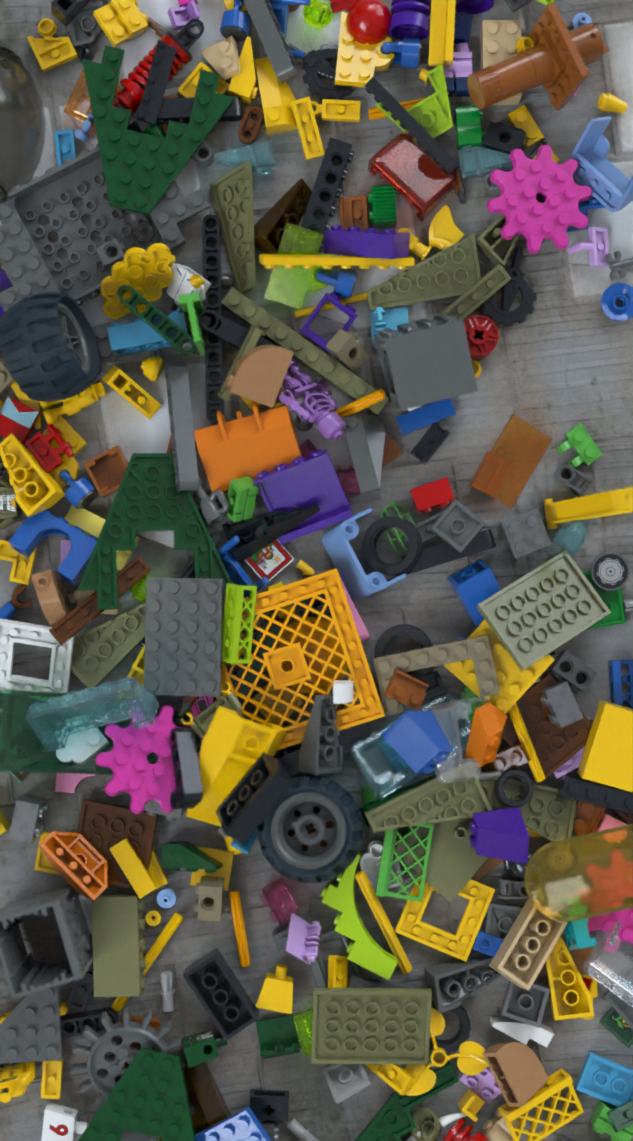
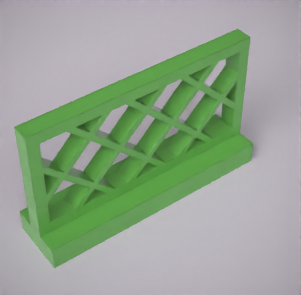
(192, 307)
(387, 861)

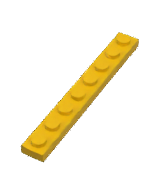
(329, 261)

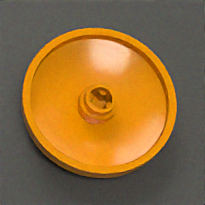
(312, 648)

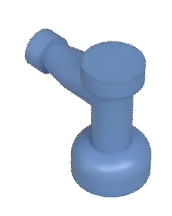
(82, 133)

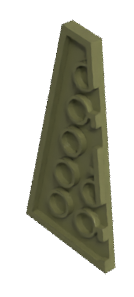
(437, 277)

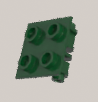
(277, 1036)

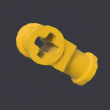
(415, 246)

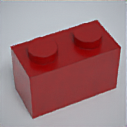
(431, 495)

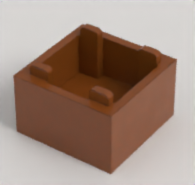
(107, 470)

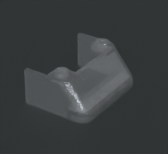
(456, 768)
(611, 965)

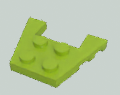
(432, 112)

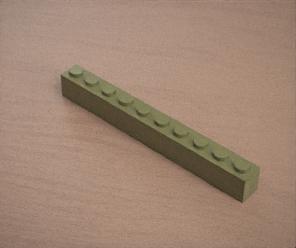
(303, 350)

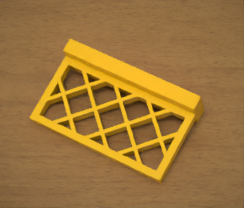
(552, 1088)

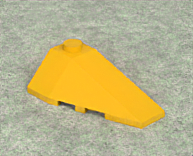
(274, 99)
(32, 484)

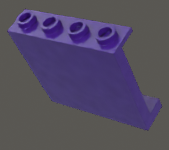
(301, 484)

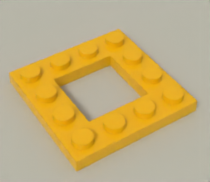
(466, 933)

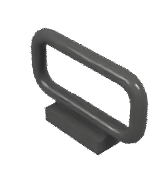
(319, 968)

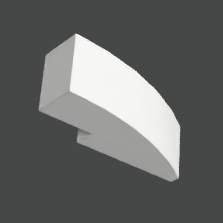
(522, 1031)

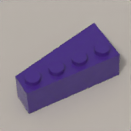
(366, 243)

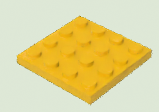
(511, 679)

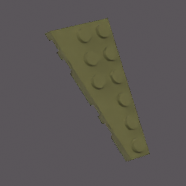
(234, 209)
(106, 646)
(429, 804)
(544, 813)

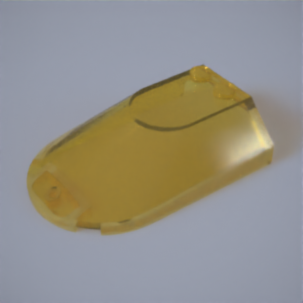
(582, 875)

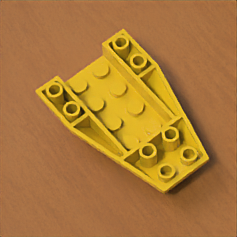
(227, 755)

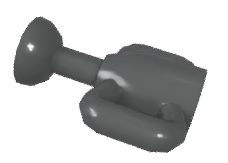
(210, 508)

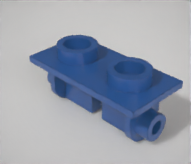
(487, 944)

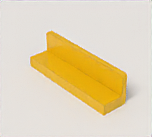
(441, 32)

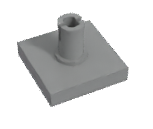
(346, 1080)

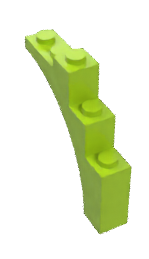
(365, 949)

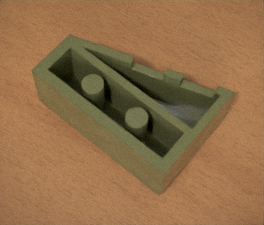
(493, 244)

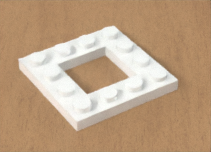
(36, 635)

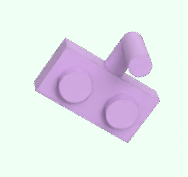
(597, 245)

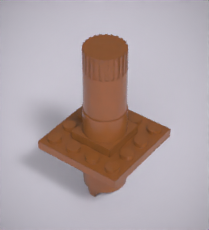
(554, 62)

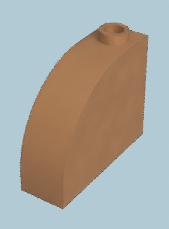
(260, 373)
(51, 595)
(515, 1071)

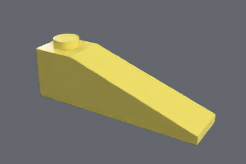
(92, 525)

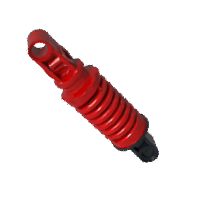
(133, 86)

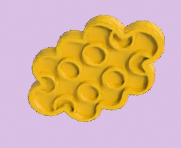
(141, 269)

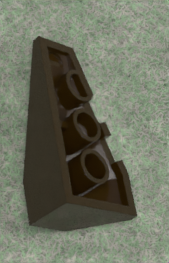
(289, 209)
(205, 1097)

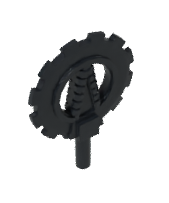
(316, 65)
(509, 292)

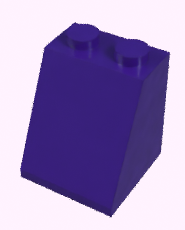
(500, 835)

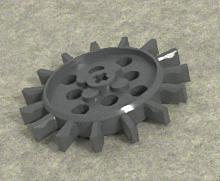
(123, 1050)

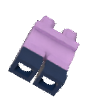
(460, 69)

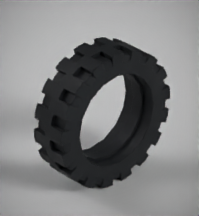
(463, 1033)

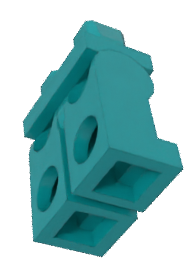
(578, 935)

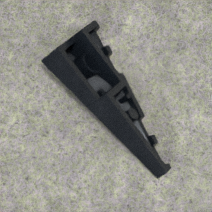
(265, 529)

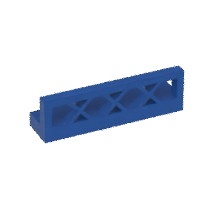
(616, 679)

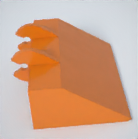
(247, 445)

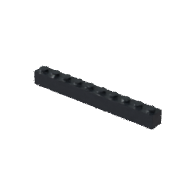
(409, 123)

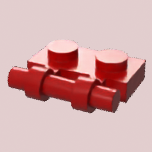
(44, 451)

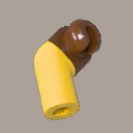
(306, 569)

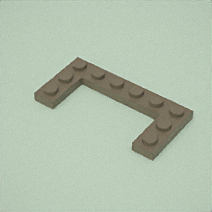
(472, 648)

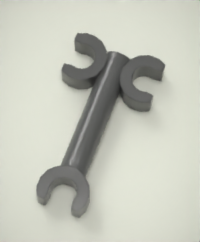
(616, 265)

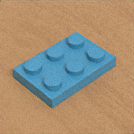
(606, 1080)

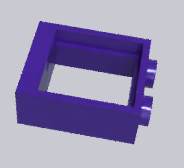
(334, 300)

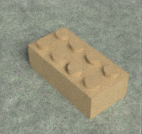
(499, 43)
(527, 946)

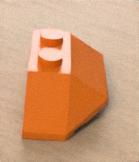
(485, 734)
(76, 862)

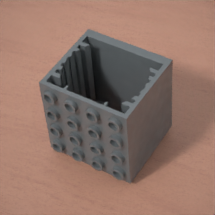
(425, 361)
(23, 972)

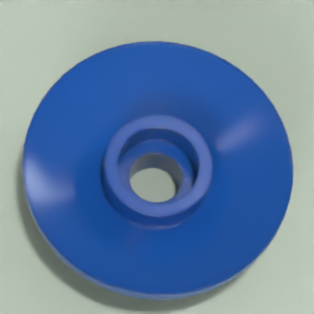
(618, 292)

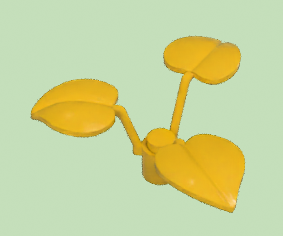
(469, 1062)

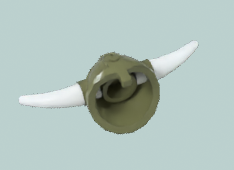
(429, 1125)

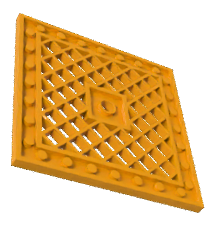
(355, 714)

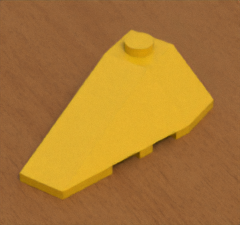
(567, 989)

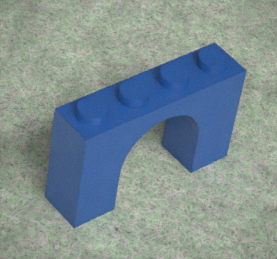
(44, 524)

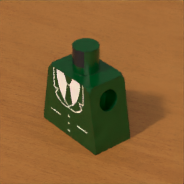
(196, 1048)

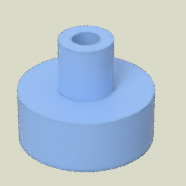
(580, 19)
(169, 894)

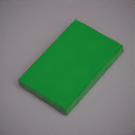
(614, 602)

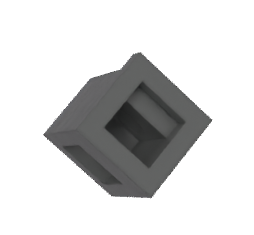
(280, 937)

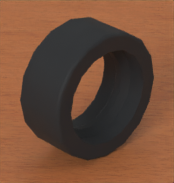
(527, 783)

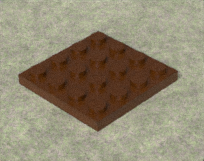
(551, 743)
(108, 825)

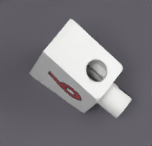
(61, 1123)

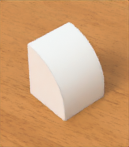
(343, 691)

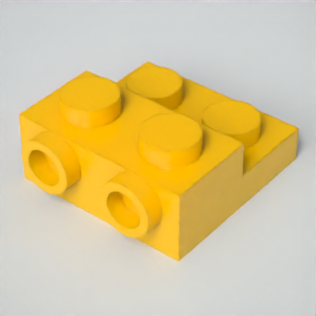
(121, 21)

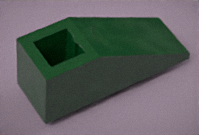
(184, 855)

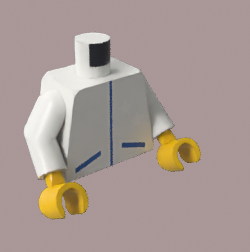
(185, 282)

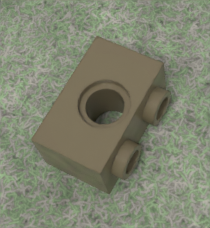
(348, 351)
(210, 888)

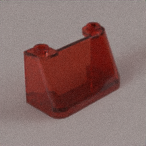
(412, 174)

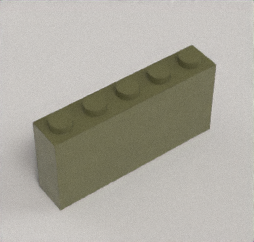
(118, 945)

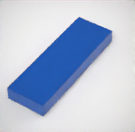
(425, 416)

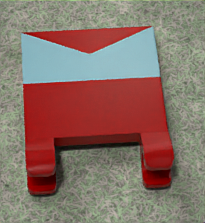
(17, 419)

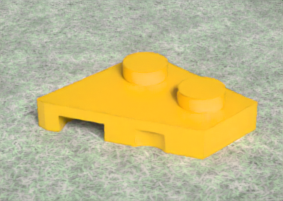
(52, 51)

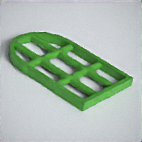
(398, 536)

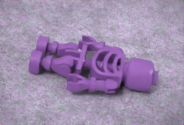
(315, 406)

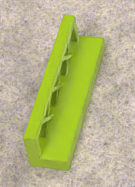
(234, 624)

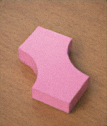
(68, 781)

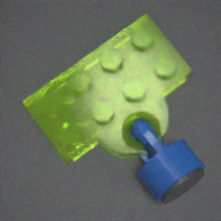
(290, 285)

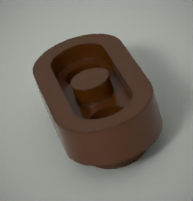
(250, 126)

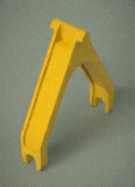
(588, 507)

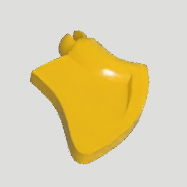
(443, 230)

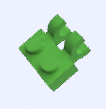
(582, 444)

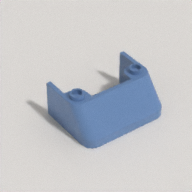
(597, 172)
(344, 559)

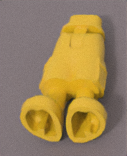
(73, 404)

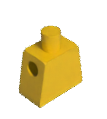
(276, 991)

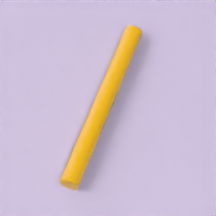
(327, 306)

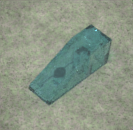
(260, 155)
(481, 160)

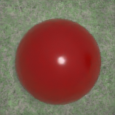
(368, 21)

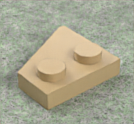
(223, 57)

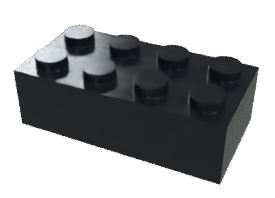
(253, 797)
(221, 994)

